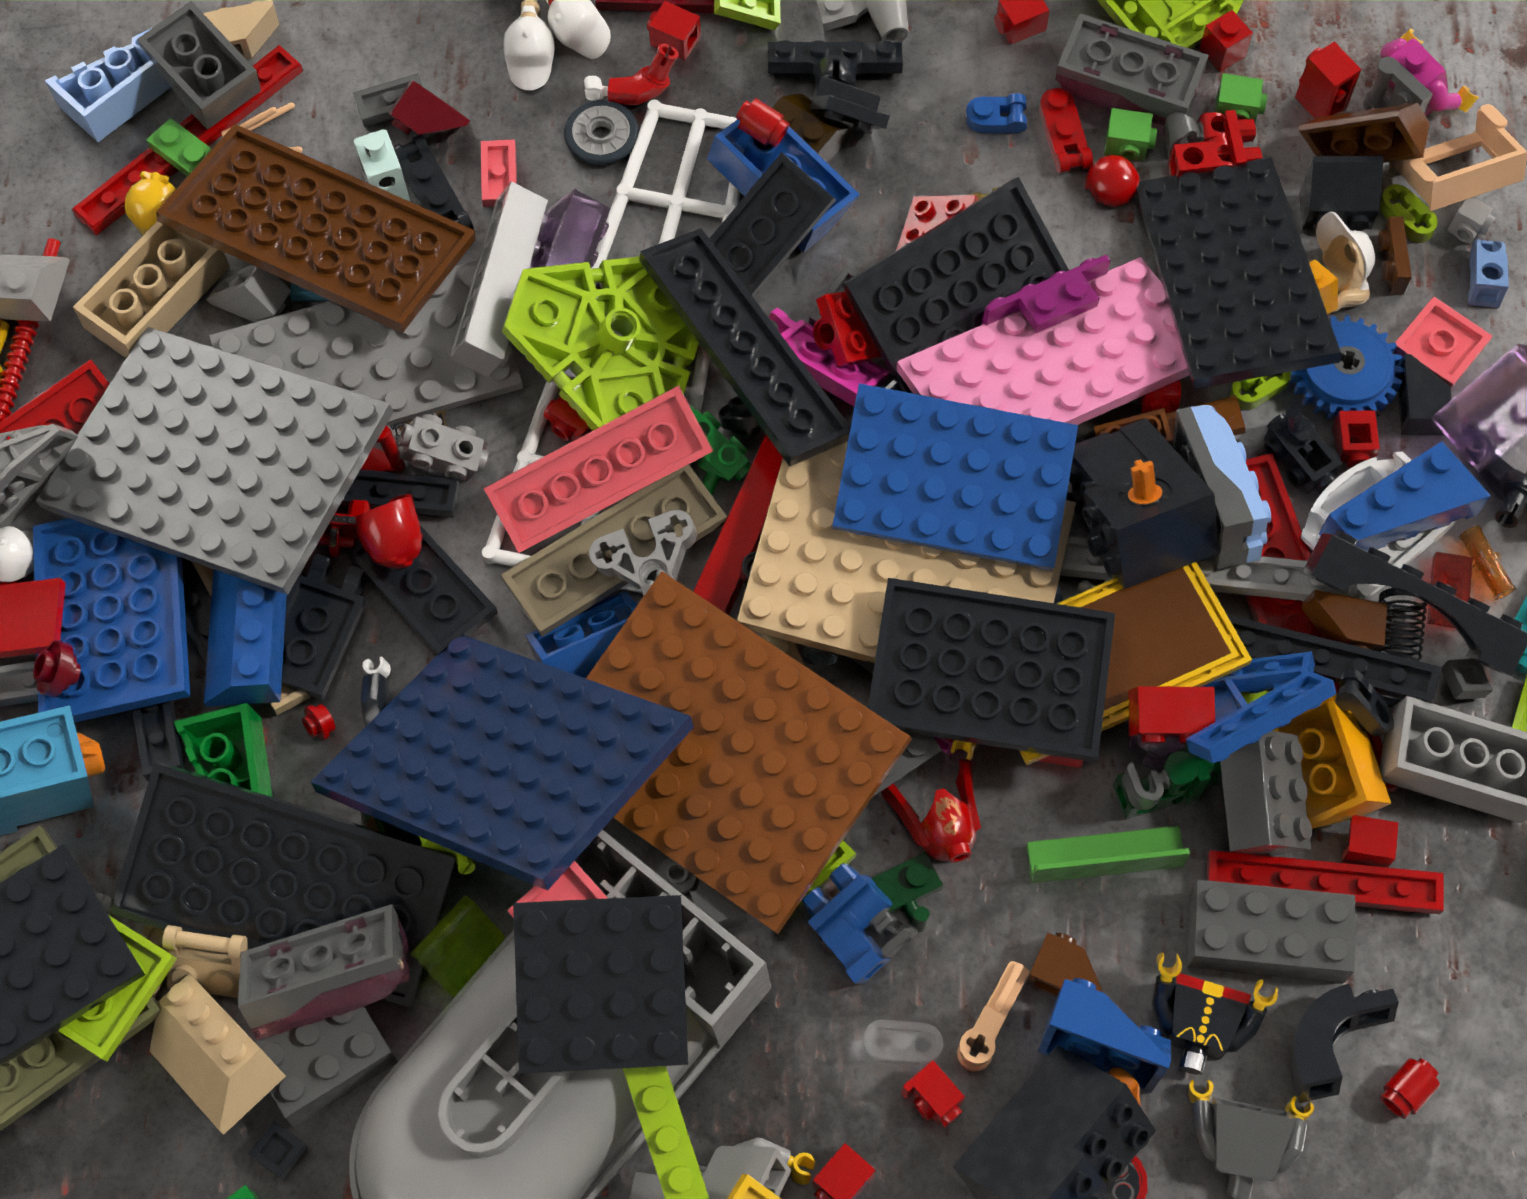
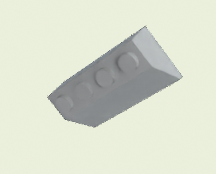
(30, 286)

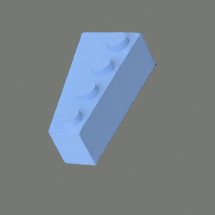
(109, 89)

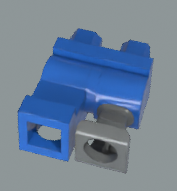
(844, 920)

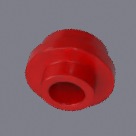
(318, 721)

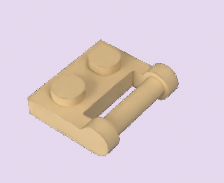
(213, 971)

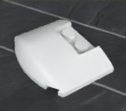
(1349, 486)

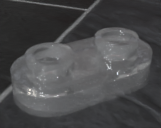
(902, 1042)

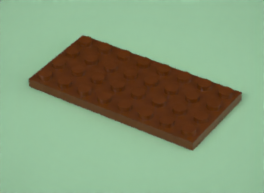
(317, 227)

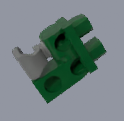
(1180, 778)

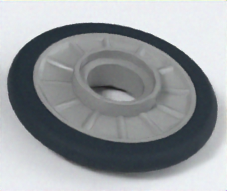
(601, 114)

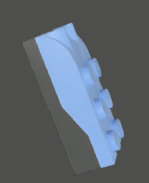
(1216, 457)

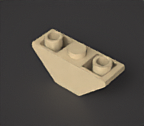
(246, 25)

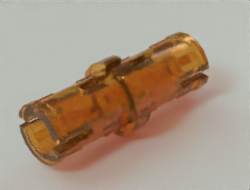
(1499, 582)

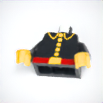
(1205, 1015)

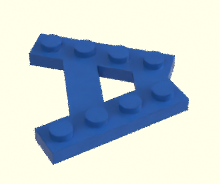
(1241, 723)

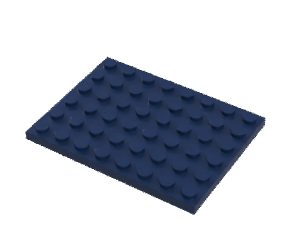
(503, 759)

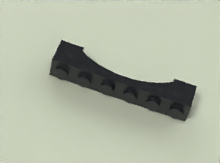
(1490, 639)

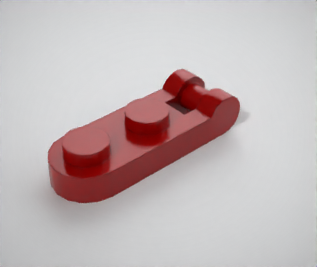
(1064, 131)

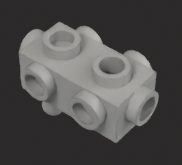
(440, 448)

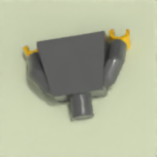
(1247, 1138)

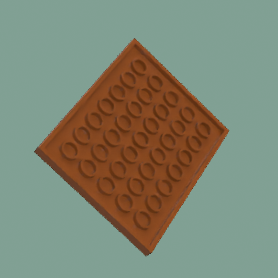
(772, 756)

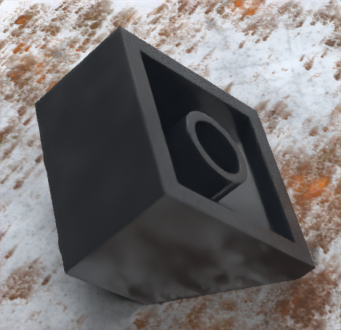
(1342, 186)

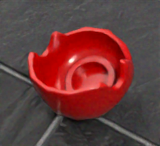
(1112, 181)

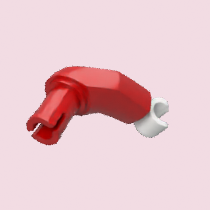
(640, 87)

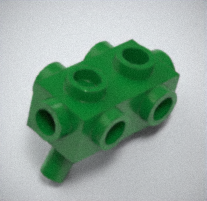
(727, 455)

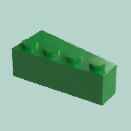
(228, 747)

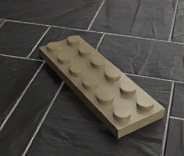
(562, 578)

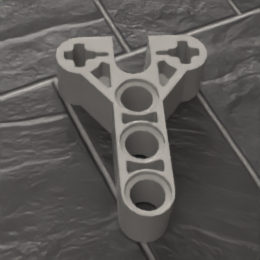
(666, 556)

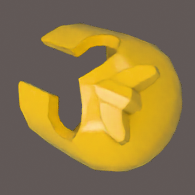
(146, 198)

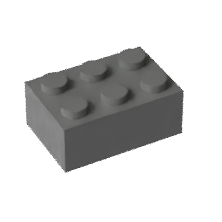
(1266, 797)
(325, 1061)

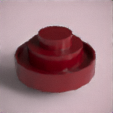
(56, 669)

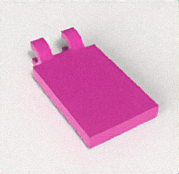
(821, 363)

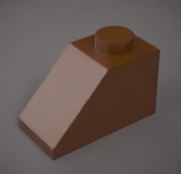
(1347, 619)
(1060, 960)

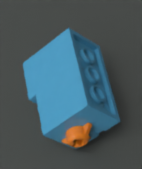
(44, 768)

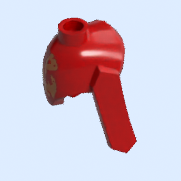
(950, 824)

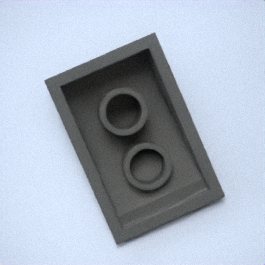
(200, 64)

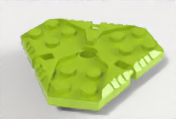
(568, 324)

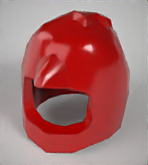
(391, 532)

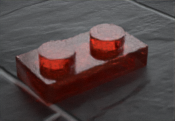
(1455, 572)

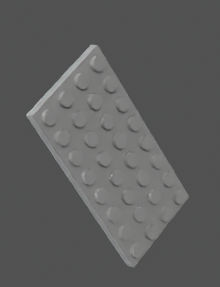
(376, 361)

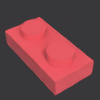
(497, 169)

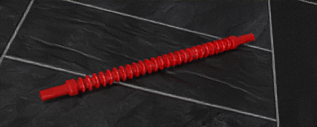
(20, 350)

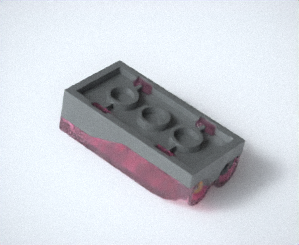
(1129, 69)
(322, 972)

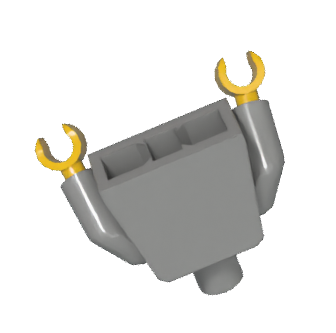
(760, 1160)

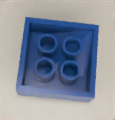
(1104, 1035)

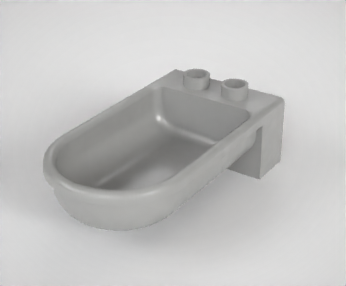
(471, 1127)

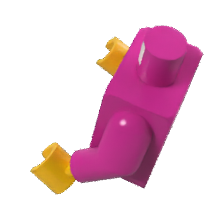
(1429, 72)

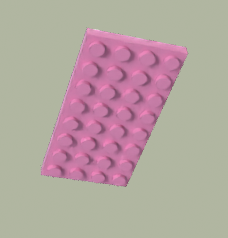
(1068, 369)

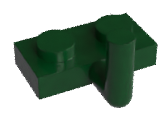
(908, 885)

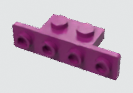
(1054, 299)

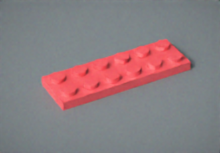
(598, 469)

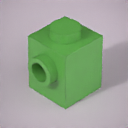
(1242, 95)
(1129, 134)

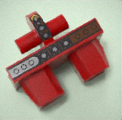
(342, 528)

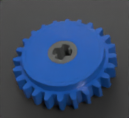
(1361, 381)

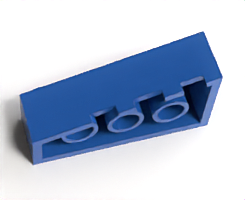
(1411, 500)

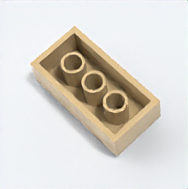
(150, 287)

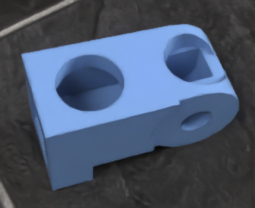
(1488, 273)

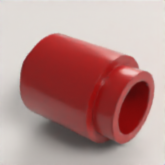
(762, 122)
(1410, 1087)

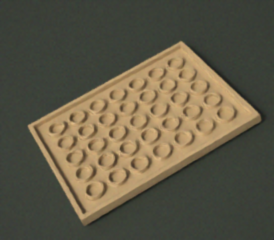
(831, 584)

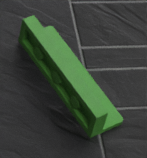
(1106, 854)

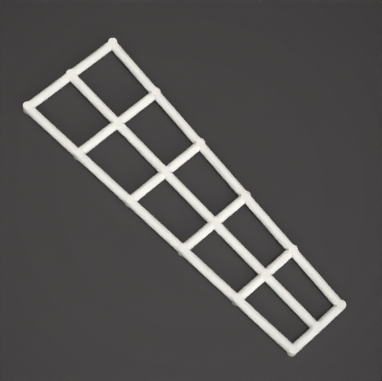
(676, 204)

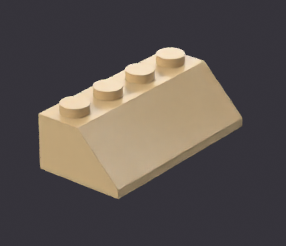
(210, 1055)

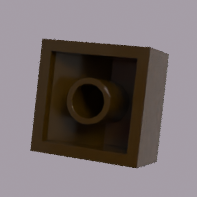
(820, 134)

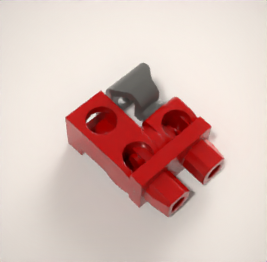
(1217, 140)

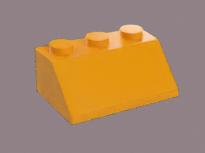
(1337, 765)

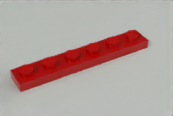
(1371, 885)

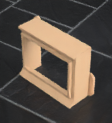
(1503, 170)

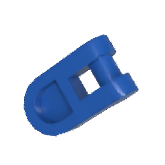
(984, 114)

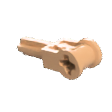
(992, 1019)

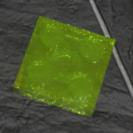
(458, 946)

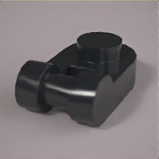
(1365, 703)

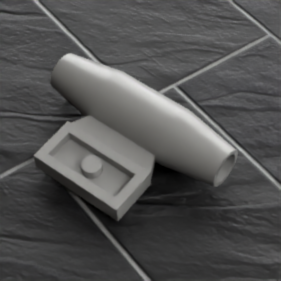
(887, 15)

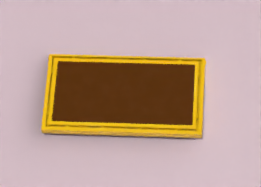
(1162, 636)

